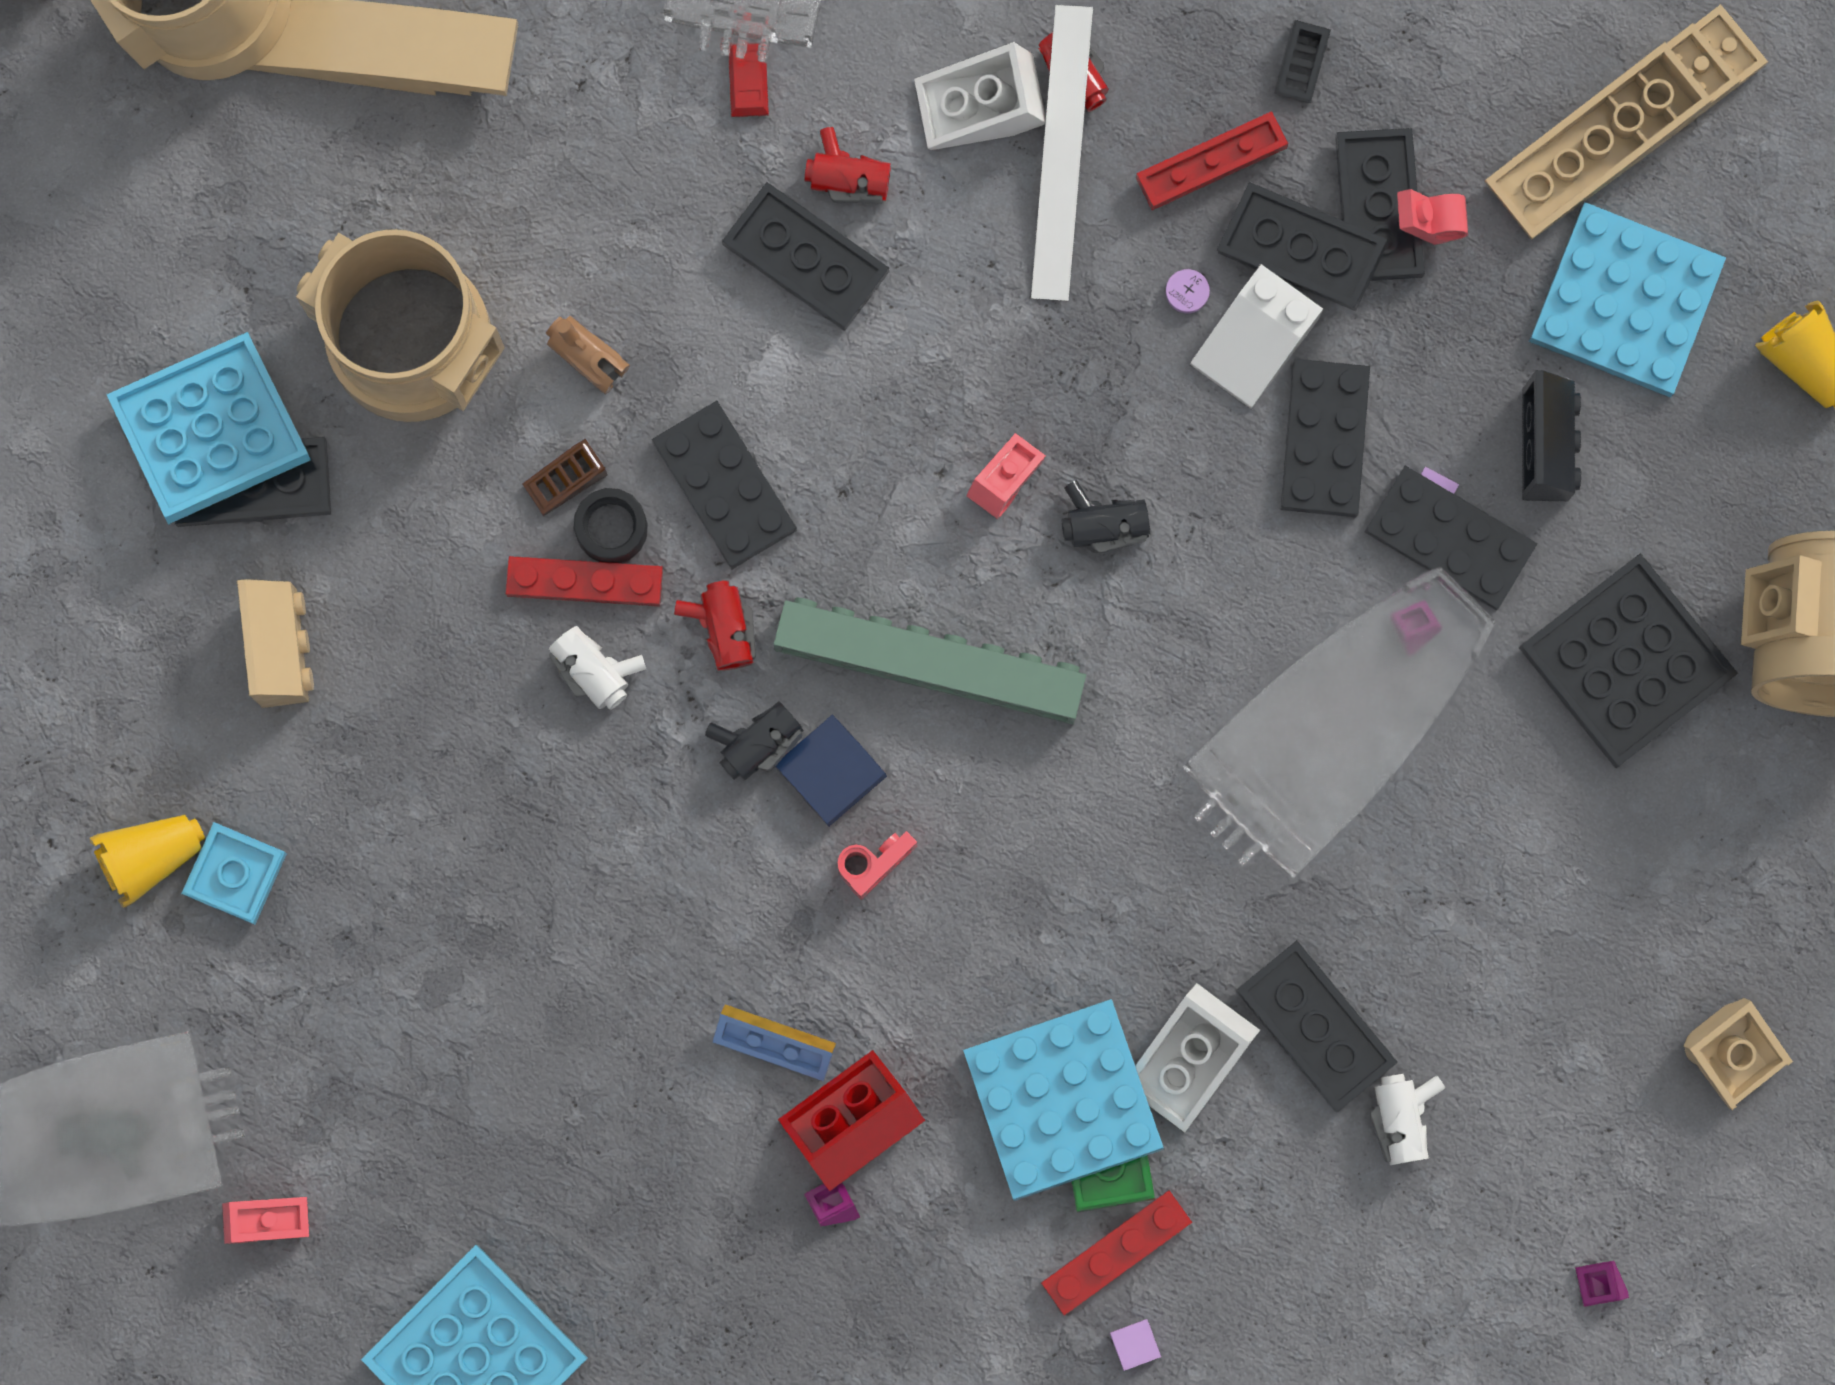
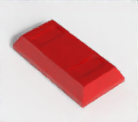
(748, 83)

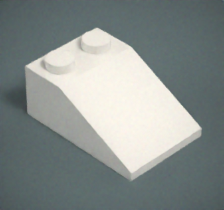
(981, 98)
(1256, 336)
(1192, 1056)

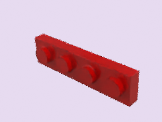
(1211, 160)
(584, 581)
(1116, 1252)

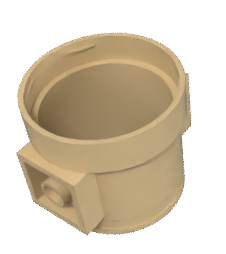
(200, 42)
(414, 394)
(1793, 624)

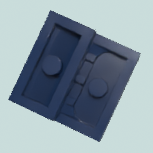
(830, 770)

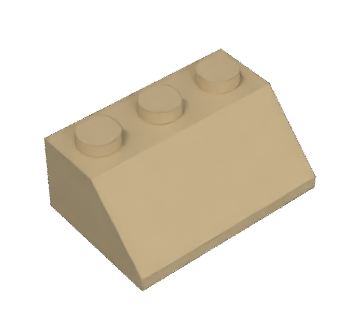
(274, 642)

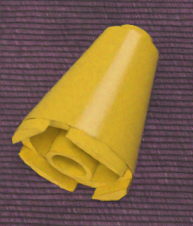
(1805, 351)
(145, 854)

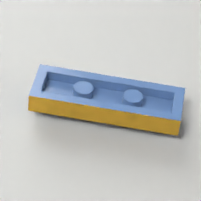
(774, 1042)

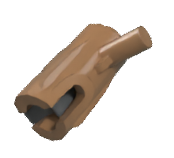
(586, 353)

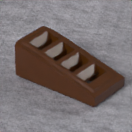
(557, 466)

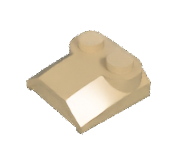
(1736, 1051)

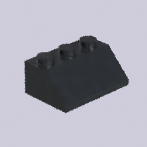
(1550, 438)

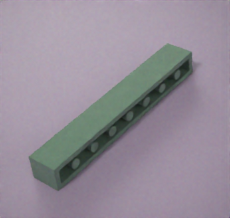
(930, 661)

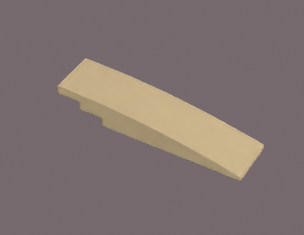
(395, 47)
(1626, 121)

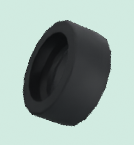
(615, 497)

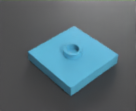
(234, 873)

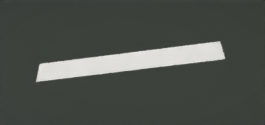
(1062, 152)

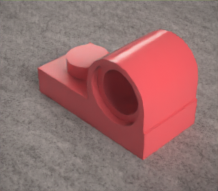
(1433, 218)
(1005, 475)
(894, 851)
(265, 1220)

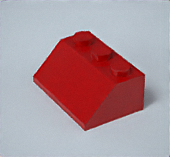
(851, 1120)

